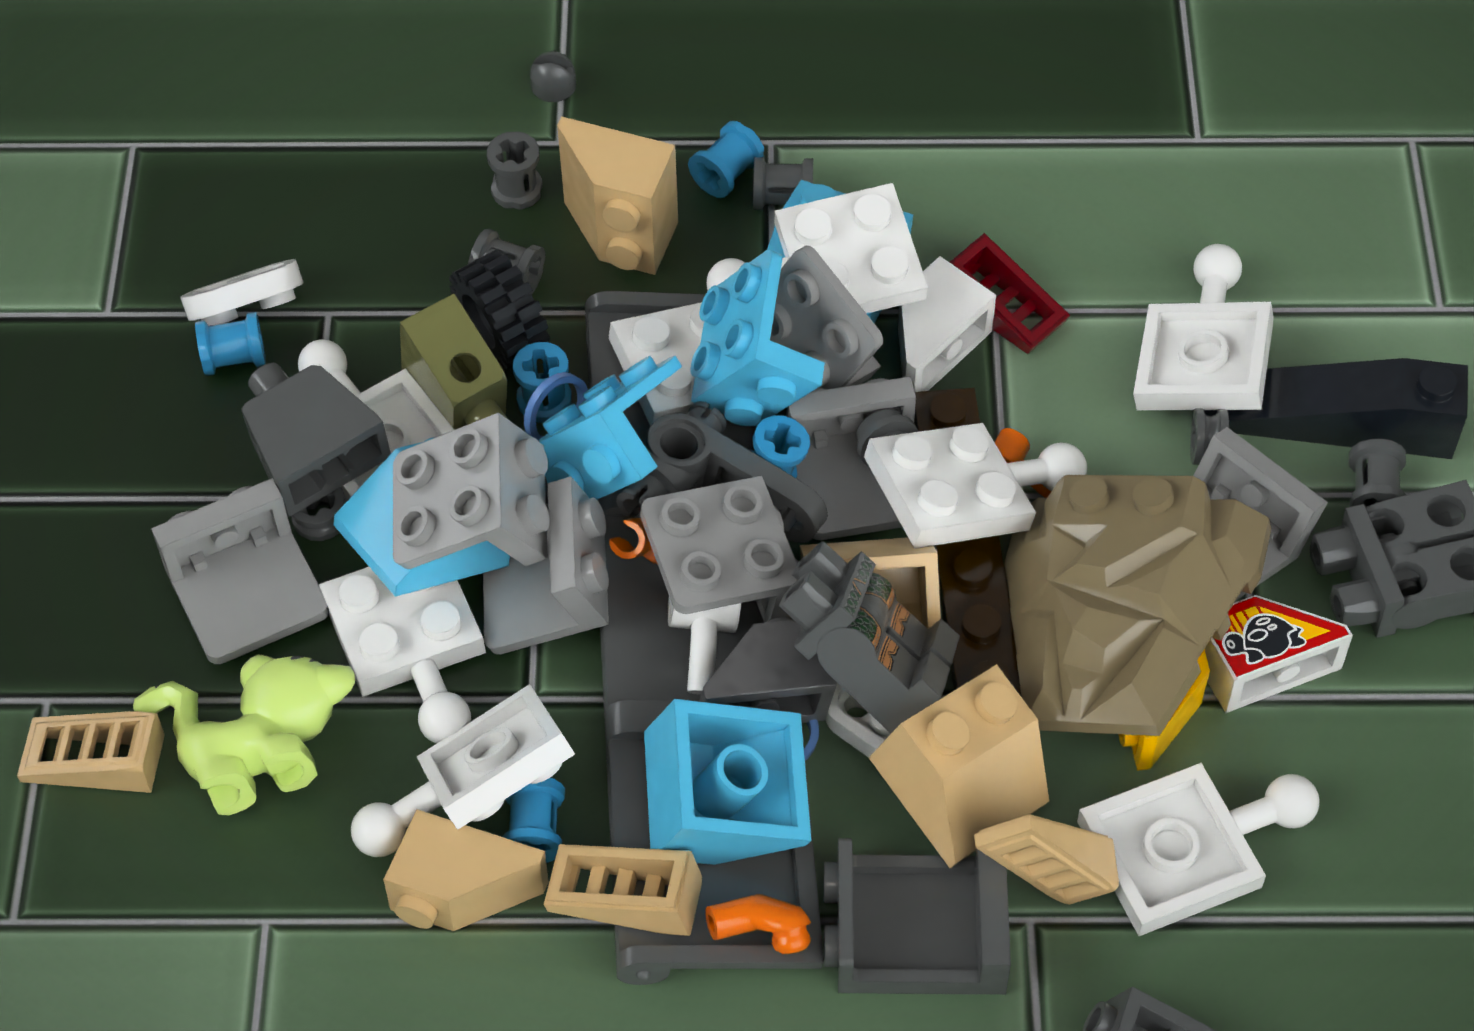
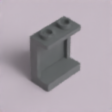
(917, 924)

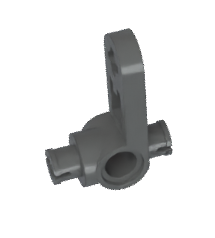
(712, 459)

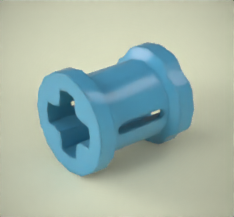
(726, 159)
(230, 343)
(527, 376)
(781, 442)
(535, 816)

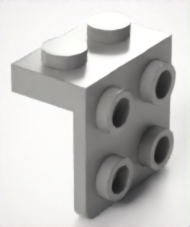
(824, 321)
(832, 462)
(1243, 473)
(471, 490)
(721, 547)
(240, 572)
(558, 593)

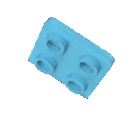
(736, 361)
(598, 440)

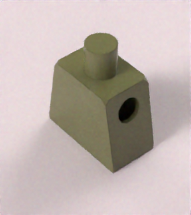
(453, 363)

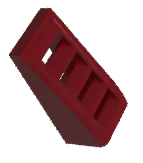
(1000, 270)

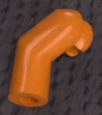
(764, 914)

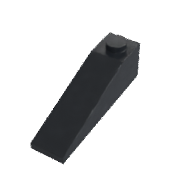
(1352, 402)

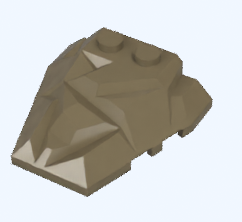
(1124, 596)

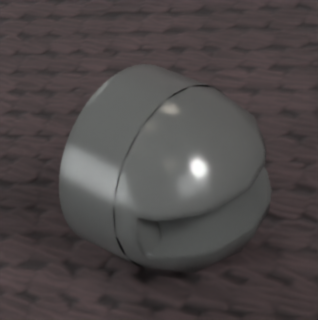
(552, 77)

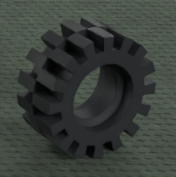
(500, 305)

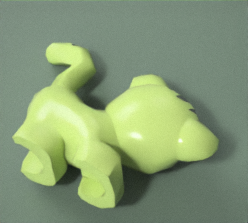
(281, 709)

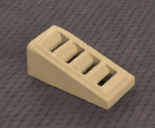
(129, 773)
(1053, 857)
(647, 912)

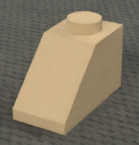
(459, 874)

